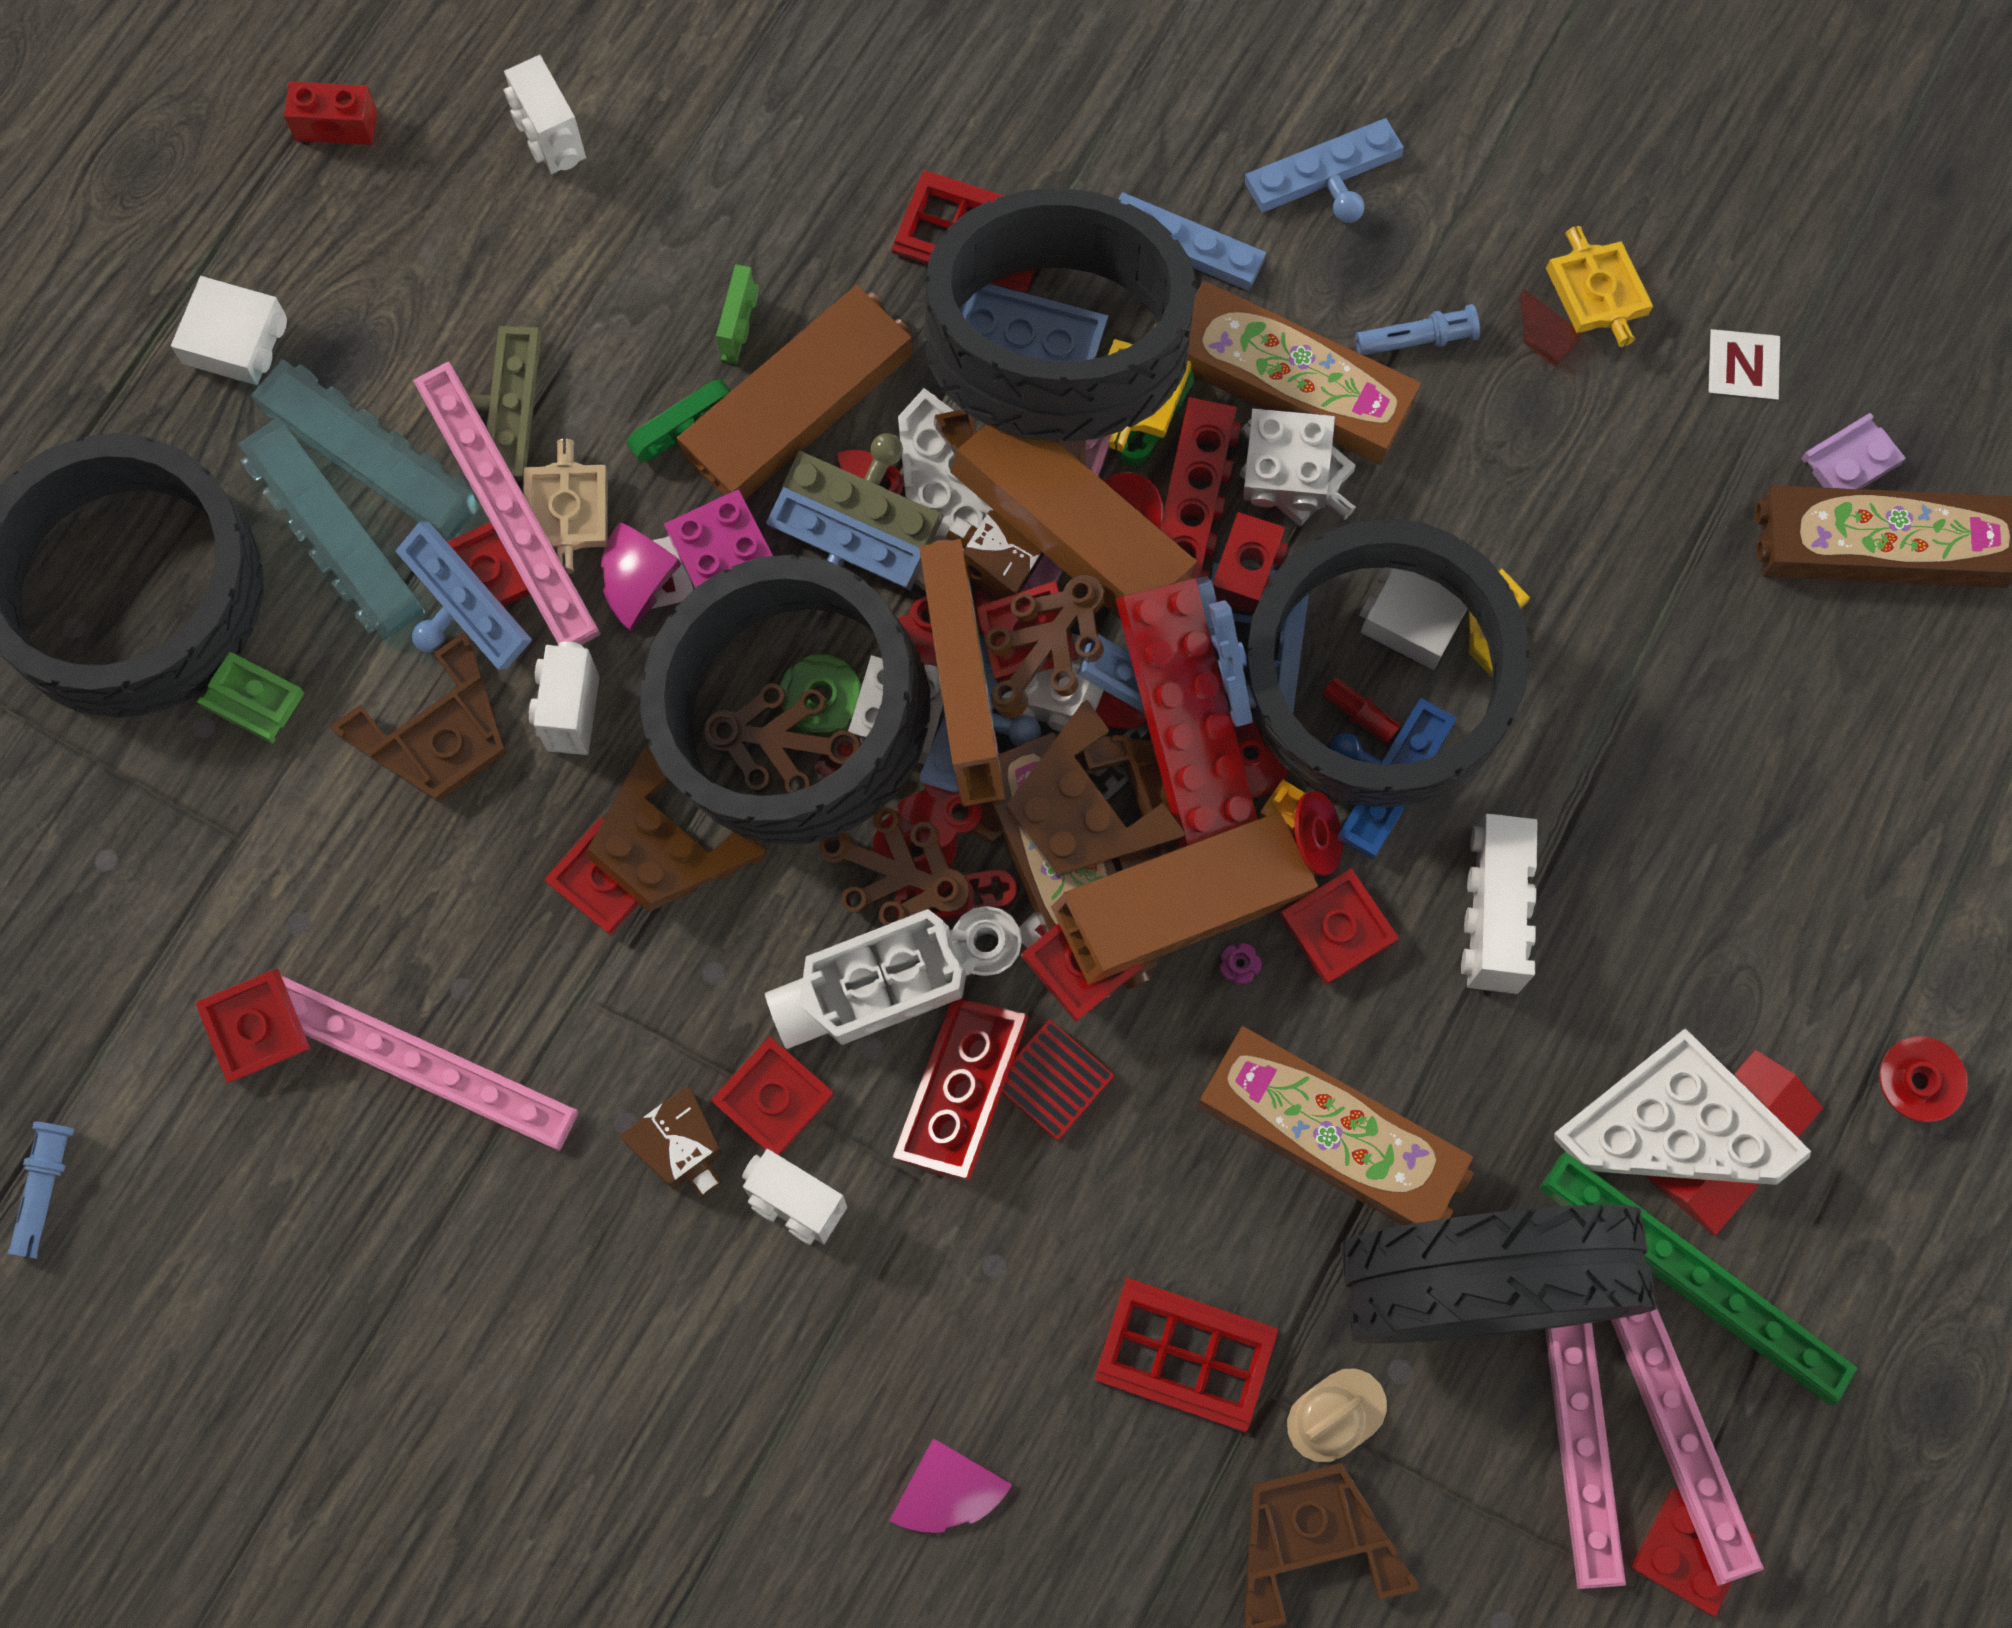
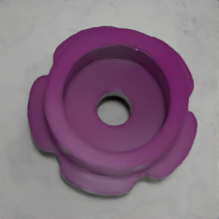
(1236, 974)

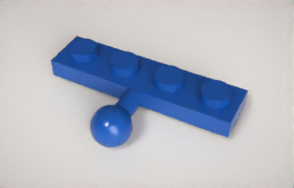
(1417, 740)

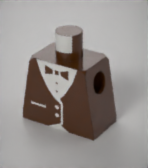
(996, 555)
(677, 1143)

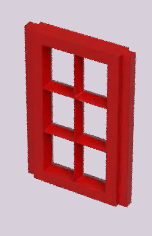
(957, 192)
(1172, 1393)

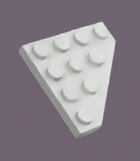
(928, 467)
(1683, 1120)

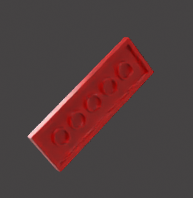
(1186, 710)

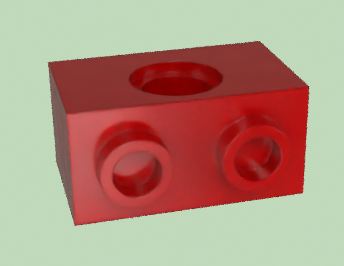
(330, 113)
(1254, 541)

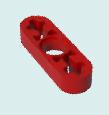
(984, 880)

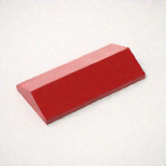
(960, 1088)
(1787, 1098)

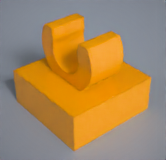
(1283, 800)

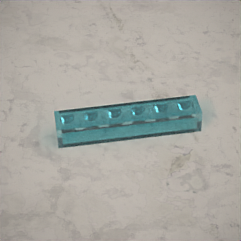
(365, 450)
(331, 529)

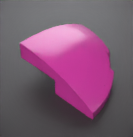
(634, 573)
(947, 1492)

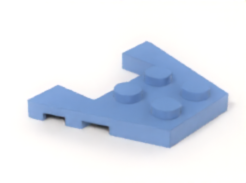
(1228, 653)

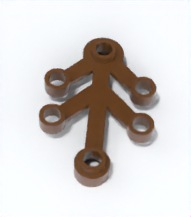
(1049, 639)
(774, 737)
(900, 871)

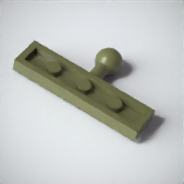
(512, 395)
(864, 497)

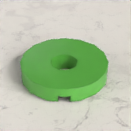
(827, 672)

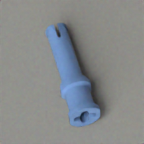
(1436, 329)
(43, 1167)

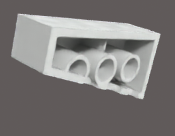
(1501, 904)

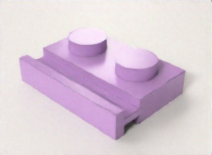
(1854, 456)

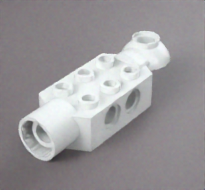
(890, 975)

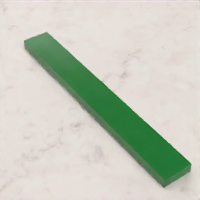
(1713, 1288)

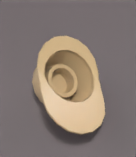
(1337, 1415)

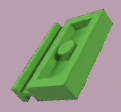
(736, 313)
(251, 697)

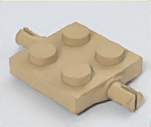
(569, 503)

